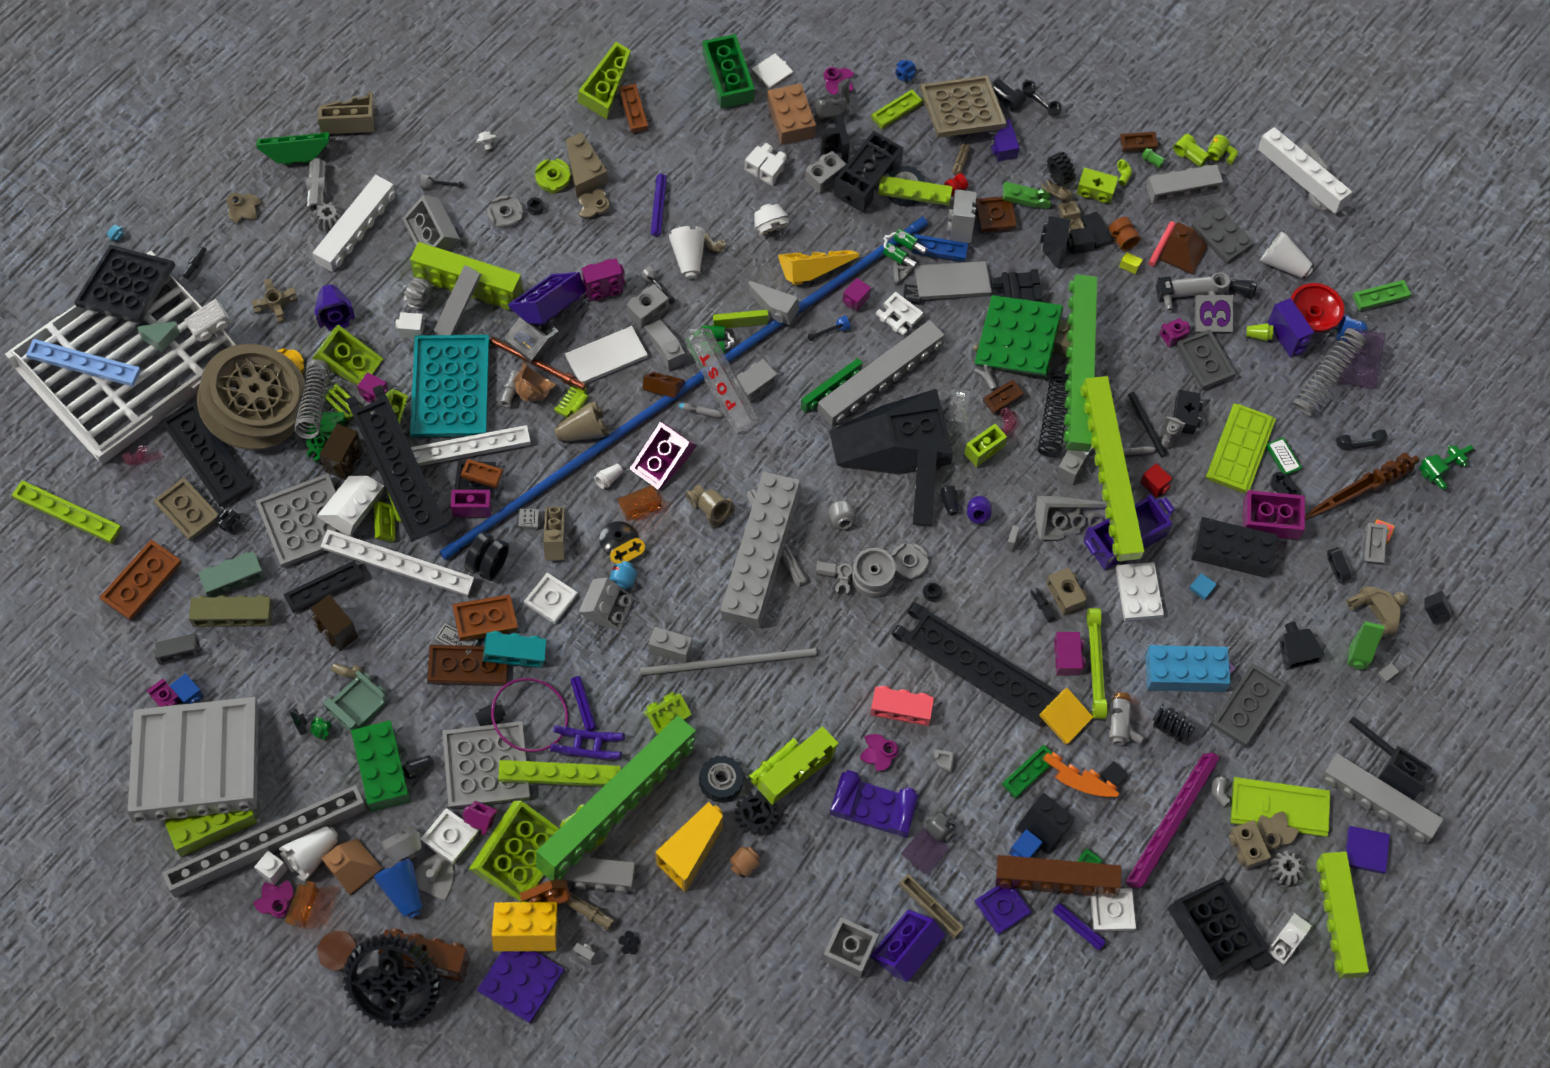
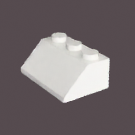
(351, 503)

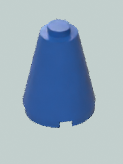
(401, 888)

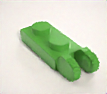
(1026, 195)

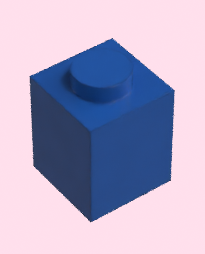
(186, 690)
(1026, 845)

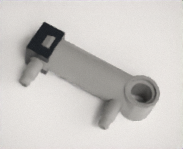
(1168, 288)

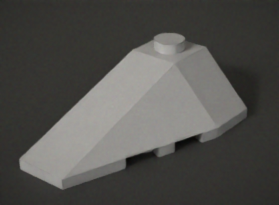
(1065, 516)

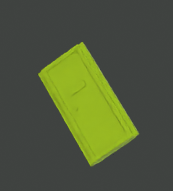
(1240, 448)
(1303, 806)

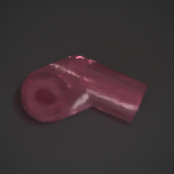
(1008, 419)
(130, 459)

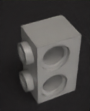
(826, 173)

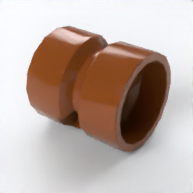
(1124, 233)

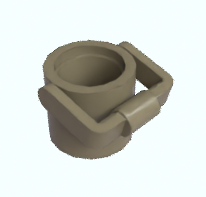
(715, 507)

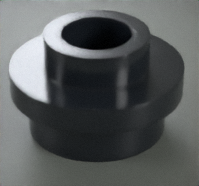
(932, 587)

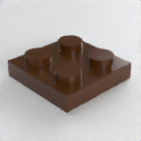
(995, 214)

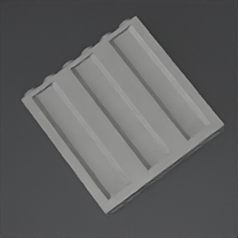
(194, 760)

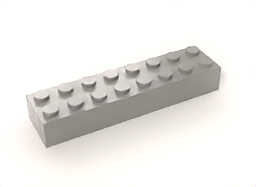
(761, 549)

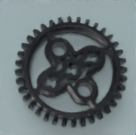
(392, 980)

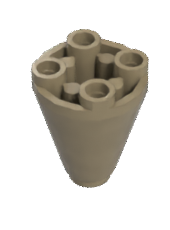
(583, 424)

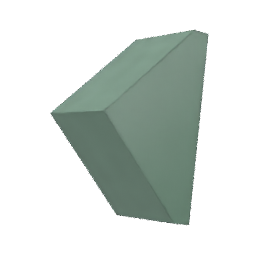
(160, 334)

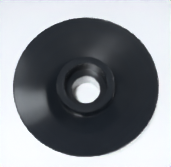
(609, 541)

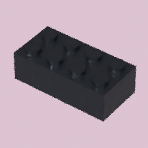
(1234, 547)

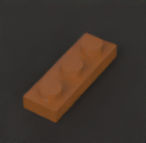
(633, 108)

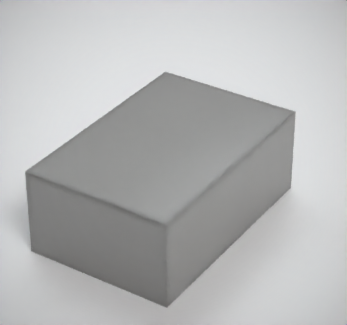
(1388, 673)

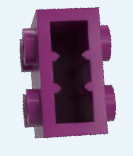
(603, 279)

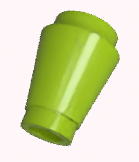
(1261, 332)

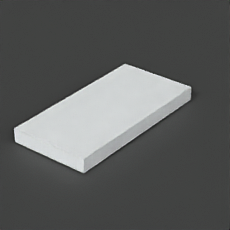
(606, 355)

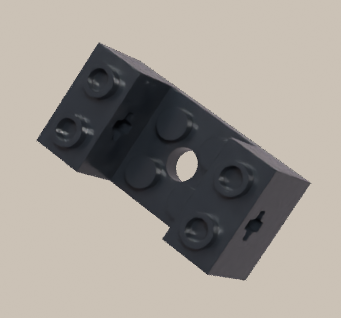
(856, 181)

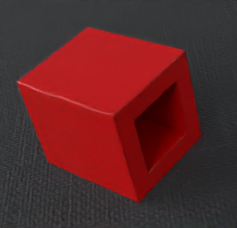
(1156, 480)

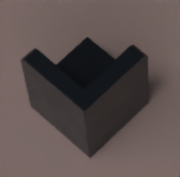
(1437, 607)

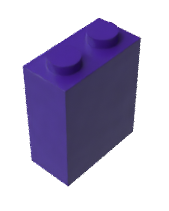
(1290, 327)

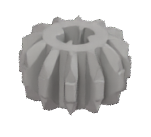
(327, 216)
(417, 293)
(1287, 876)

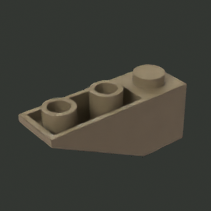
(554, 533)

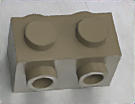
(1249, 845)

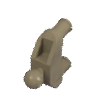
(1382, 605)

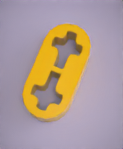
(629, 555)

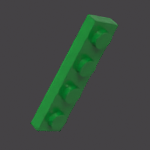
(811, 400)

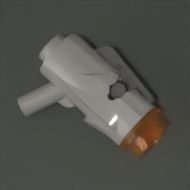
(1119, 719)

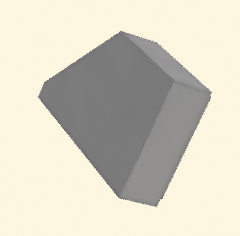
(901, 271)

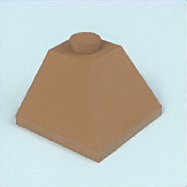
(351, 865)

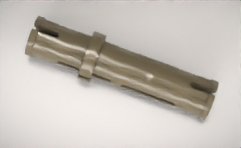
(591, 912)

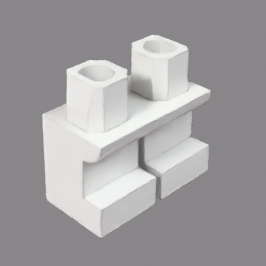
(765, 164)

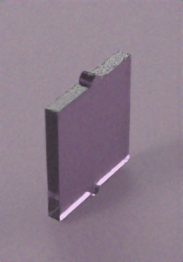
(924, 851)

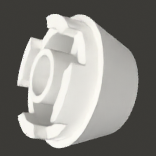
(770, 218)

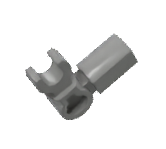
(843, 572)

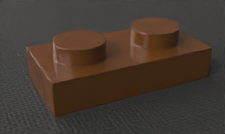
(1138, 141)
(1003, 397)

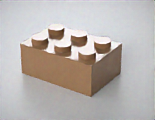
(791, 114)

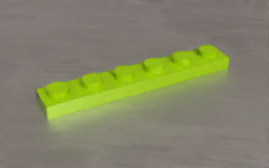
(66, 512)
(556, 773)

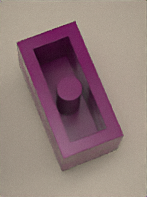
(471, 503)
(1068, 653)

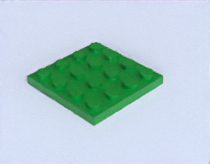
(1019, 335)

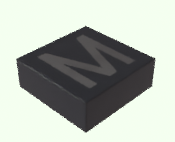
(911, 294)

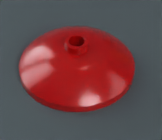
(1323, 302)

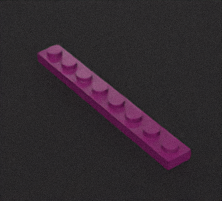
(1171, 821)

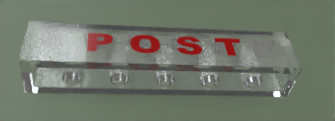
(722, 381)

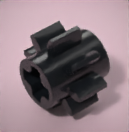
(228, 520)

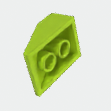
(347, 356)

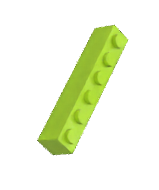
(1342, 915)

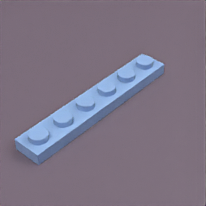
(83, 362)

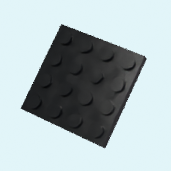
(125, 283)

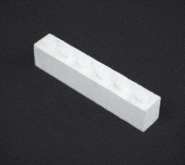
(1305, 170)
(354, 223)

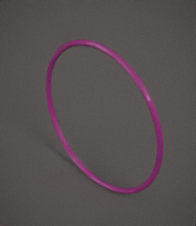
(499, 733)

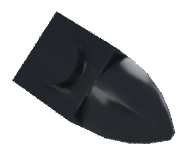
(299, 721)

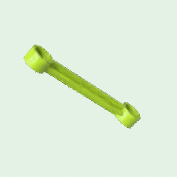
(1099, 703)

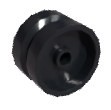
(486, 556)

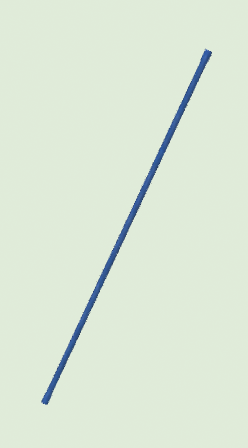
(457, 545)

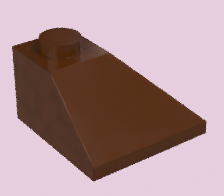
(1183, 248)

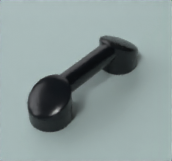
(1029, 88)
(1345, 443)

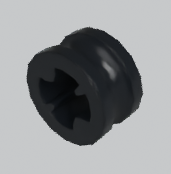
(535, 211)

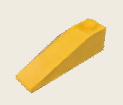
(802, 267)

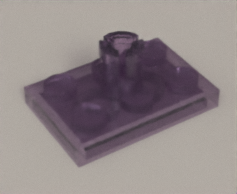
(1366, 364)

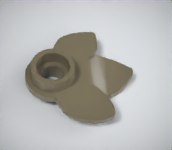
(1062, 193)
(594, 204)
(244, 208)
(1276, 827)

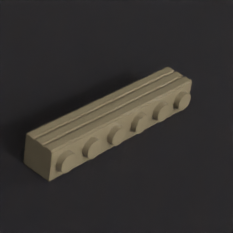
(931, 906)

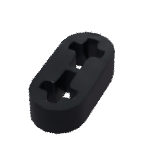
(1286, 486)
(1338, 565)

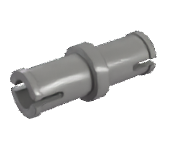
(509, 391)

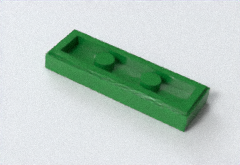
(1027, 773)

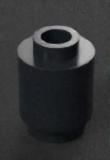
(484, 715)

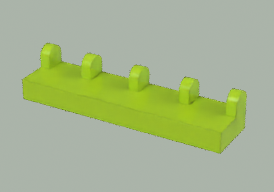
(915, 190)

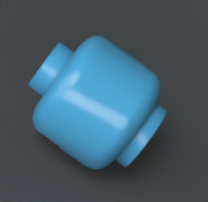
(623, 575)

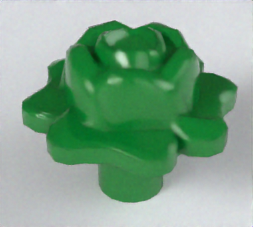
(320, 728)

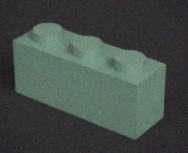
(231, 575)

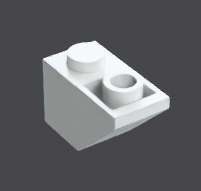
(1289, 938)

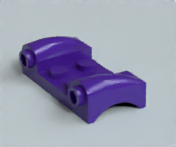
(874, 805)

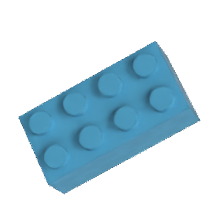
(1187, 668)

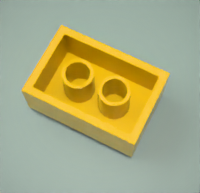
(525, 926)

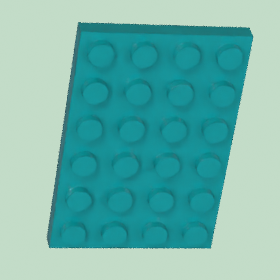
(449, 385)

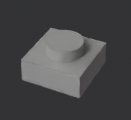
(585, 953)

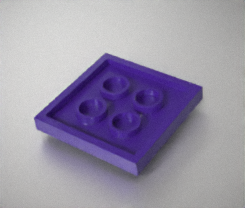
(520, 982)

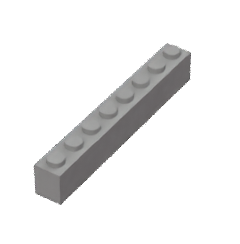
(880, 373)

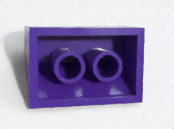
(908, 945)

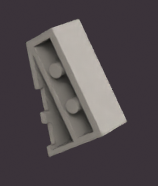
(962, 216)

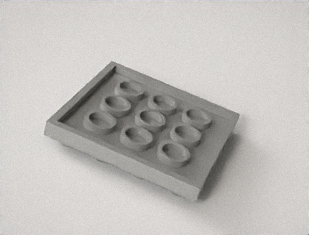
(293, 519)
(473, 764)

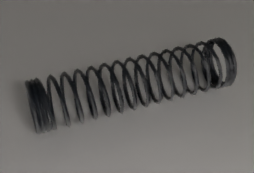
(1051, 443)

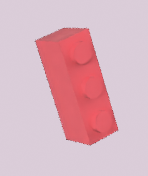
(902, 705)

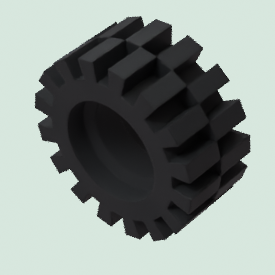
(1061, 169)

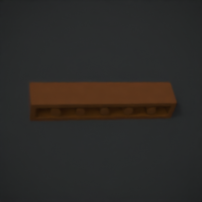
(1058, 875)

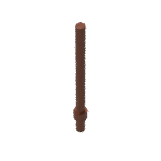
(567, 378)

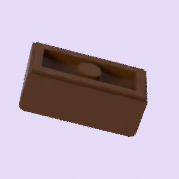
(662, 384)

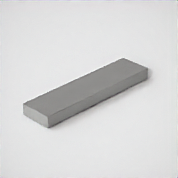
(458, 301)

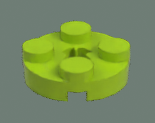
(554, 184)

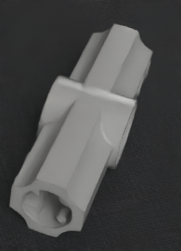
(316, 184)

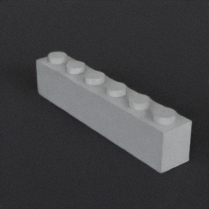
(1381, 799)

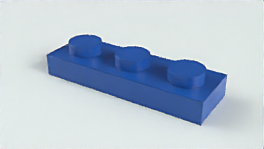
(942, 248)

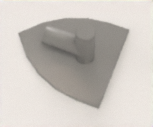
(435, 876)

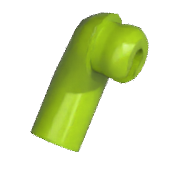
(1125, 172)

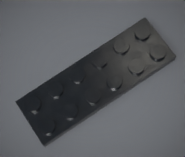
(206, 455)

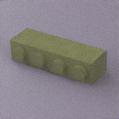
(231, 611)

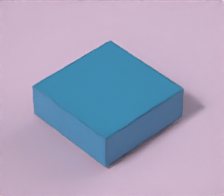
(1202, 586)

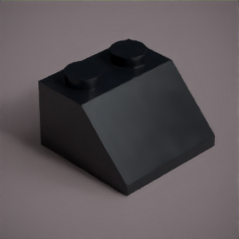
(1054, 239)
(1405, 773)
(1046, 821)

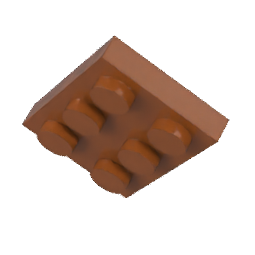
(483, 616)

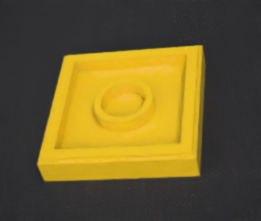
(1066, 716)

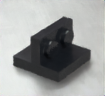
(835, 139)

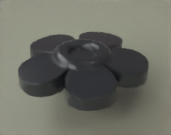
(629, 943)

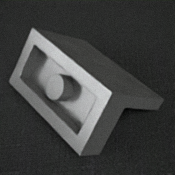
(176, 649)

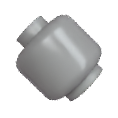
(842, 515)

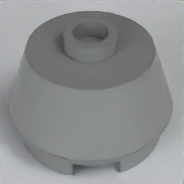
(402, 844)

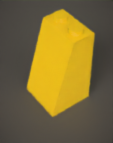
(690, 845)

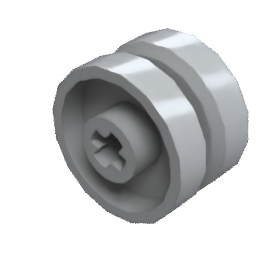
(873, 572)

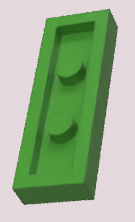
(1381, 295)

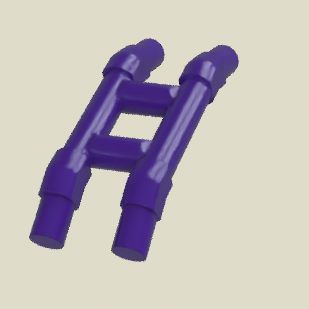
(596, 753)

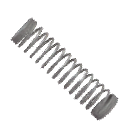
(1352, 336)
(314, 378)

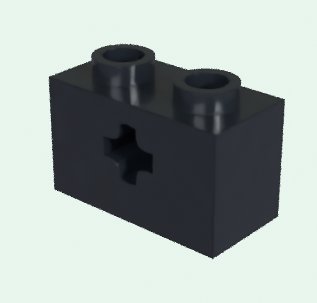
(1188, 402)

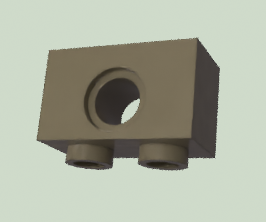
(1066, 601)

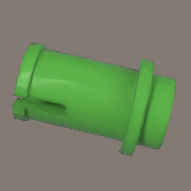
(1152, 157)

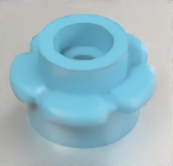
(115, 233)

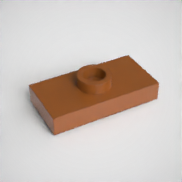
(482, 473)

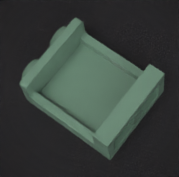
(357, 702)

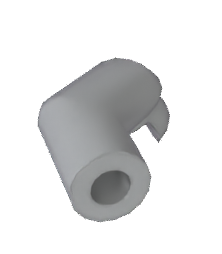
(1218, 787)

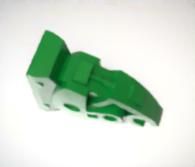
(328, 423)

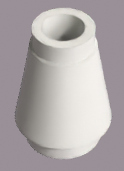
(607, 476)

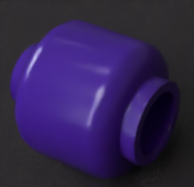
(979, 510)

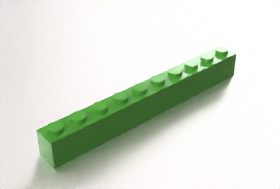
(1081, 359)

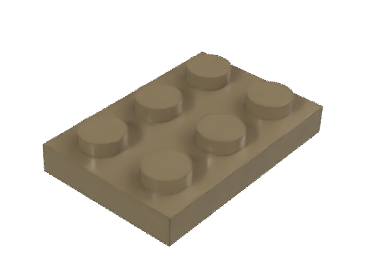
(186, 509)

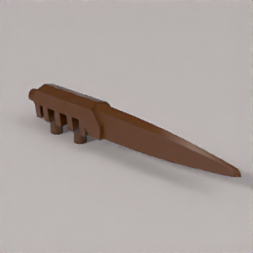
(1373, 481)

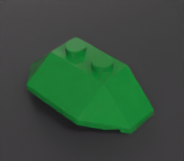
(293, 148)

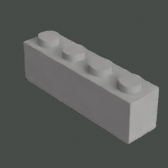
(1184, 184)
(601, 875)

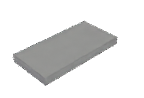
(952, 280)

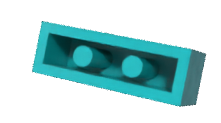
(514, 649)

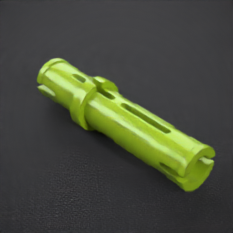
(767, 765)

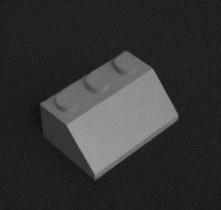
(430, 224)

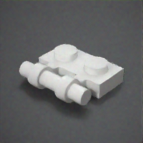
(903, 310)

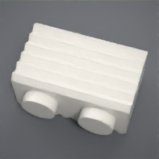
(208, 320)

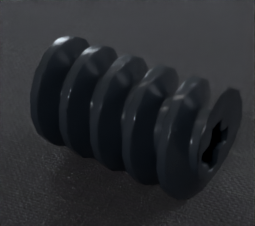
(1173, 724)

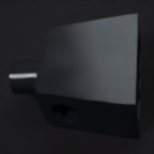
(1299, 647)

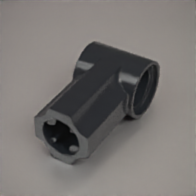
(1011, 97)

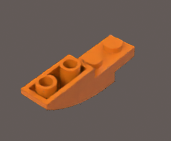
(1086, 782)

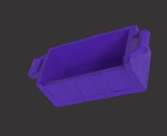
(1153, 526)

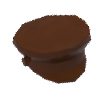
(335, 949)

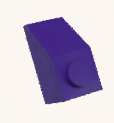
(1005, 144)

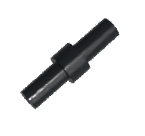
(194, 262)

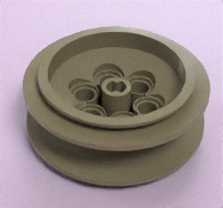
(247, 425)

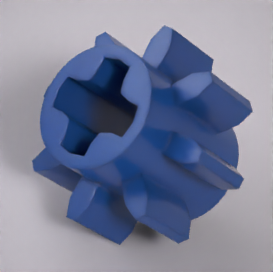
(905, 70)

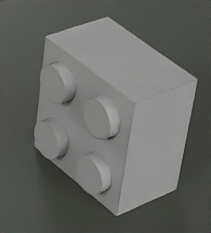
(850, 947)

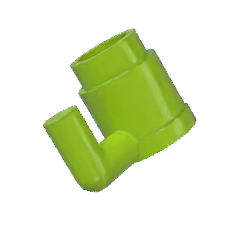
(1219, 146)

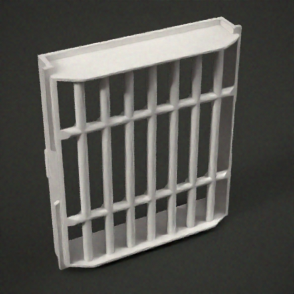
(75, 316)

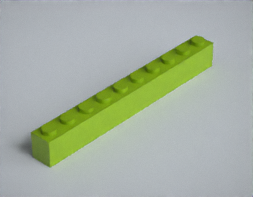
(1112, 469)

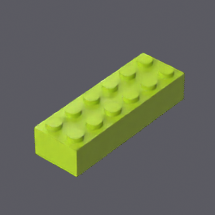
(444, 268)

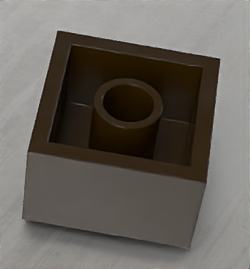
(341, 452)
(333, 623)

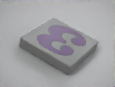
(1214, 313)

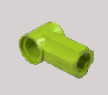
(1187, 147)

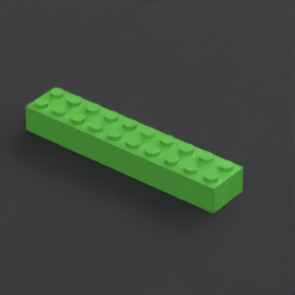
(615, 799)

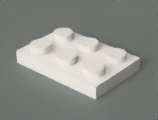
(1139, 591)

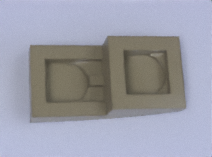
(1071, 211)

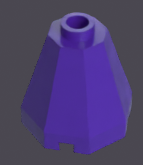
(333, 308)

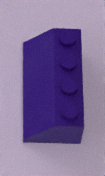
(548, 297)

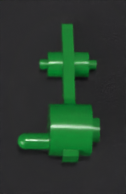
(1435, 468)

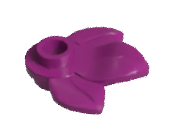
(839, 75)
(876, 752)
(274, 897)

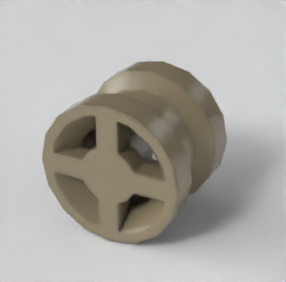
(694, 495)

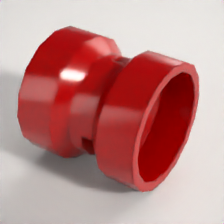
(958, 183)

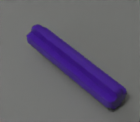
(583, 703)
(1079, 926)

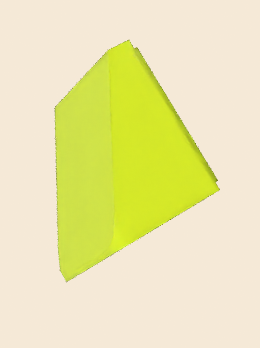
(1130, 263)

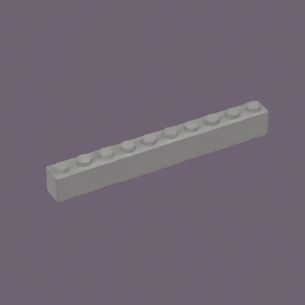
(268, 838)

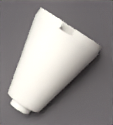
(688, 249)
(1287, 257)
(306, 852)

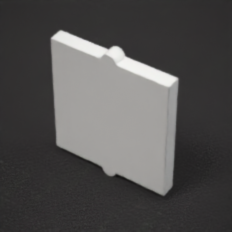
(772, 71)

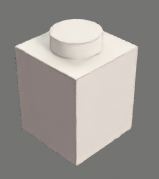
(410, 325)
(271, 868)

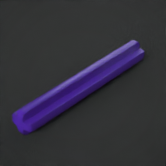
(658, 206)

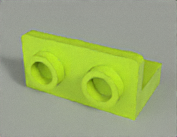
(664, 712)

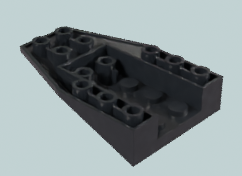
(891, 435)

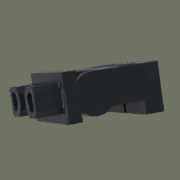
(1018, 285)

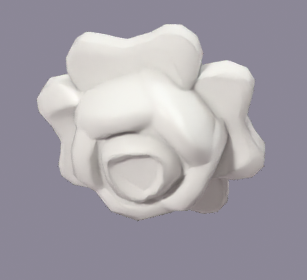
(486, 139)

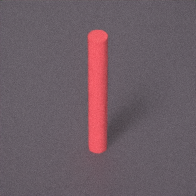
(1161, 244)

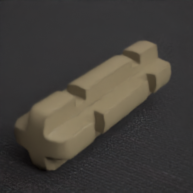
(961, 159)

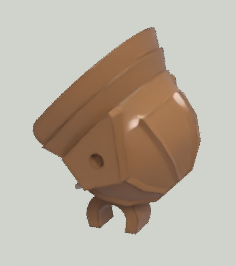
(531, 385)

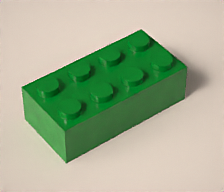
(728, 71)
(380, 766)

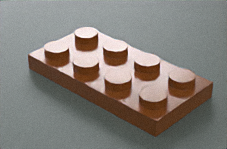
(140, 580)

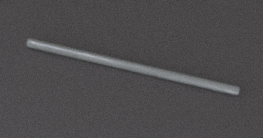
(728, 661)

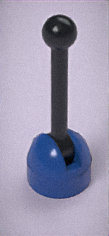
(841, 324)

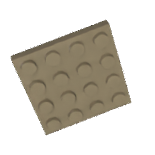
(962, 106)

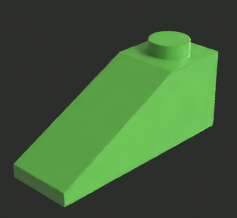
(1364, 645)

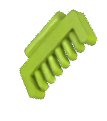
(577, 401)

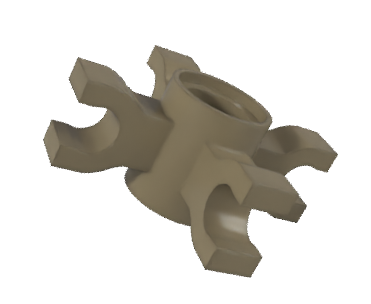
(274, 294)

